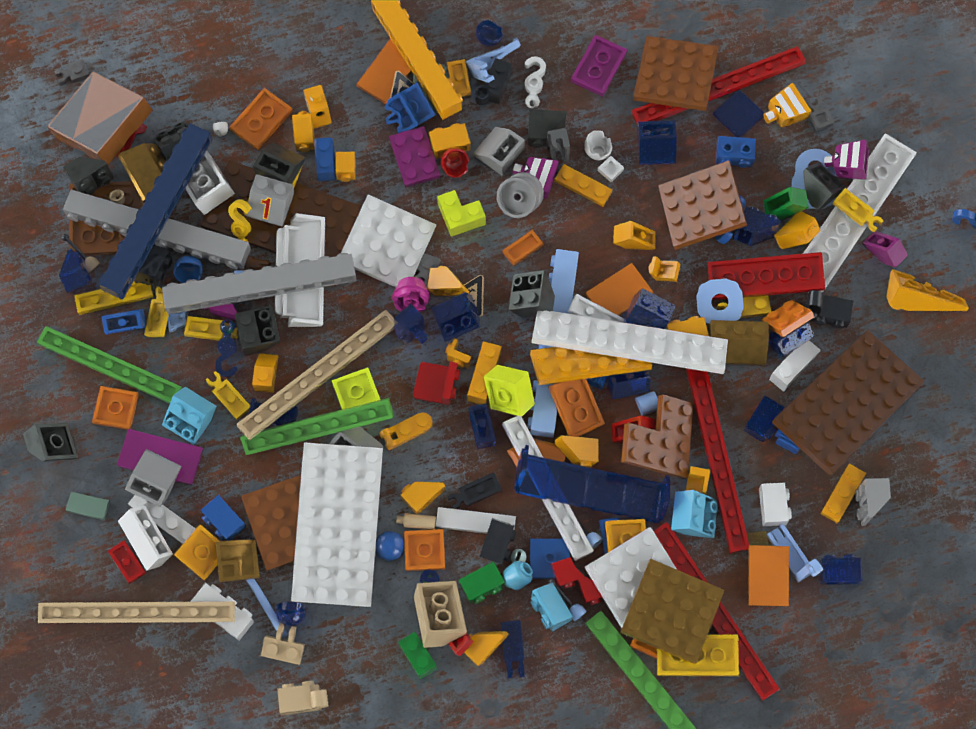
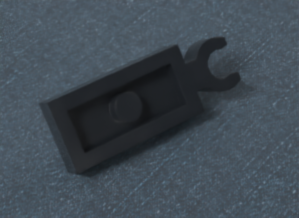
(476, 491)

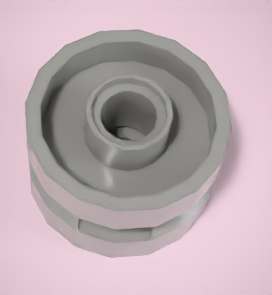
(520, 195)

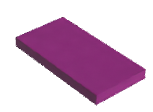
(180, 453)

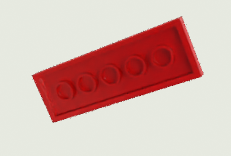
(771, 274)

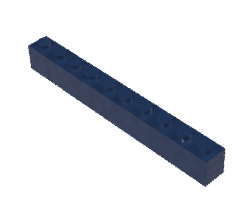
(155, 211)

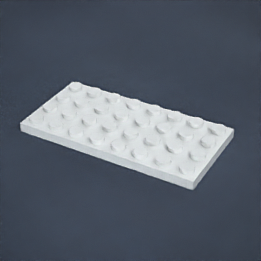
(337, 524)

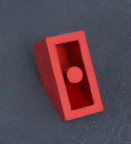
(618, 427)

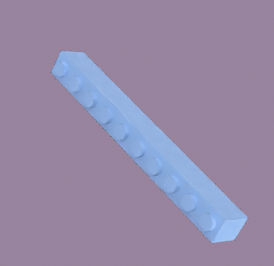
(562, 283)

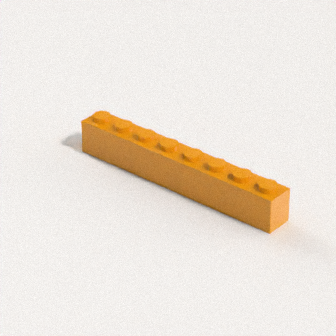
(418, 57)

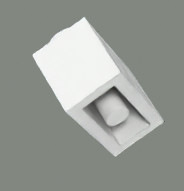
(774, 504)

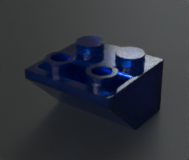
(657, 142)
(759, 227)
(73, 274)
(457, 316)

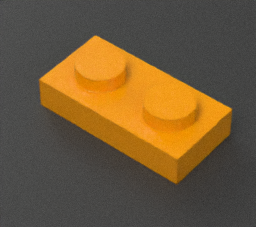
(459, 76)

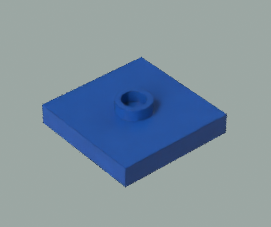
(544, 553)

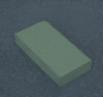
(87, 506)

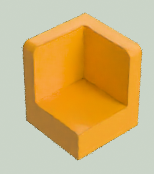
(697, 479)

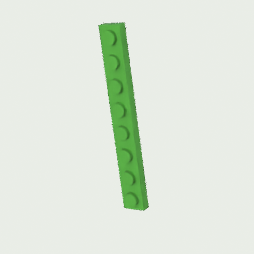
(108, 364)
(318, 426)
(638, 673)

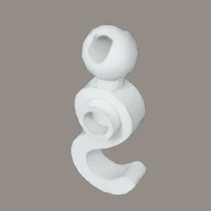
(533, 82)

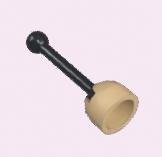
(90, 262)

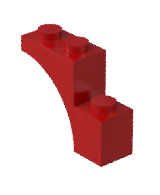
(567, 573)

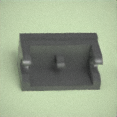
(558, 143)

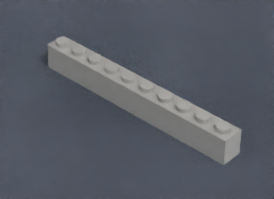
(174, 234)
(259, 283)

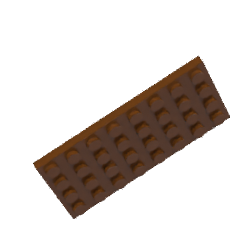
(338, 213)
(848, 402)

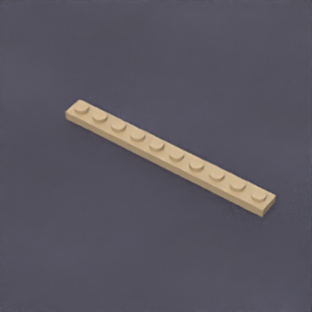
(316, 375)
(136, 612)

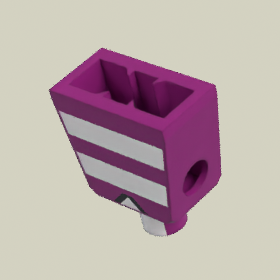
(850, 160)
(542, 169)

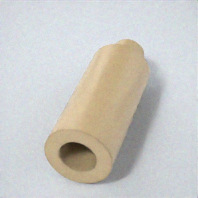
(417, 521)

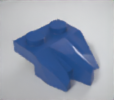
(409, 108)

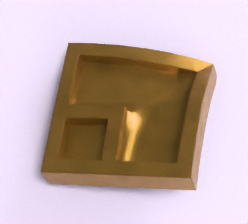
(237, 560)

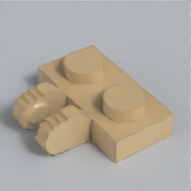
(283, 649)

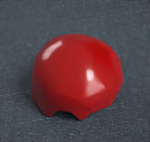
(455, 162)

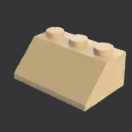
(439, 613)

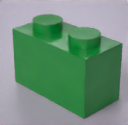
(786, 203)
(481, 583)
(417, 655)

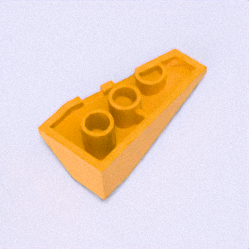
(913, 296)

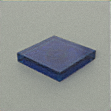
(738, 114)

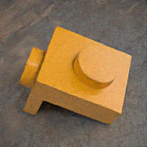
(664, 270)
(455, 356)

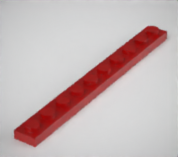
(729, 83)
(718, 461)
(722, 622)

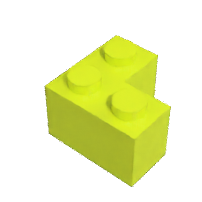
(458, 217)

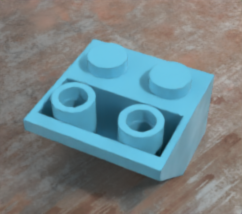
(188, 415)
(694, 514)
(551, 606)

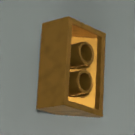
(143, 166)
(746, 340)

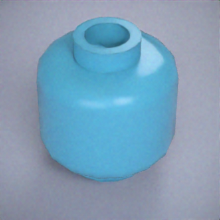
(517, 575)

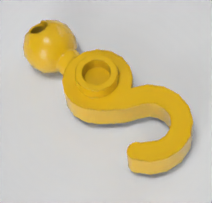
(240, 226)

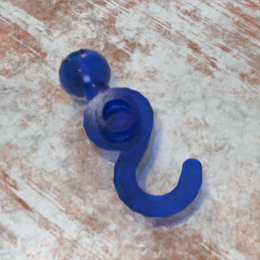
(227, 347)

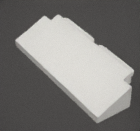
(294, 243)

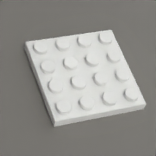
(387, 241)
(621, 571)

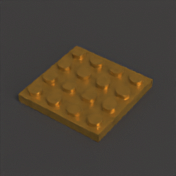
(672, 611)

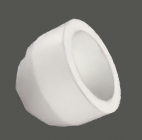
(220, 128)

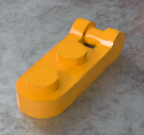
(406, 430)

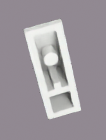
(794, 365)

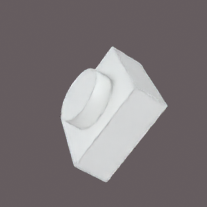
(610, 169)

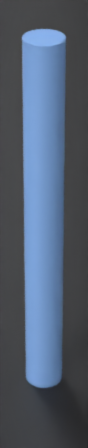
(265, 604)

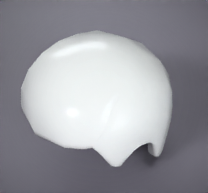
(597, 145)

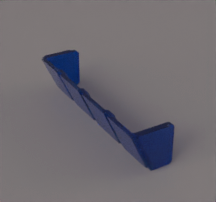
(591, 488)

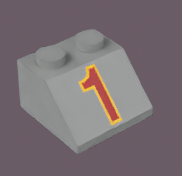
(270, 200)

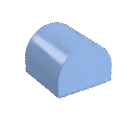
(647, 403)

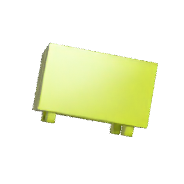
(355, 389)
(509, 390)

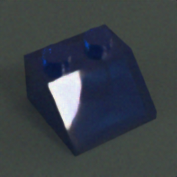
(649, 310)

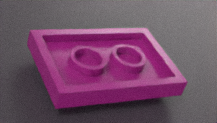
(599, 65)
(414, 156)

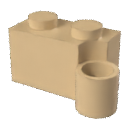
(301, 698)

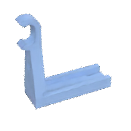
(479, 65)
(798, 563)

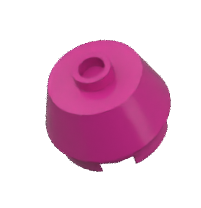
(411, 291)

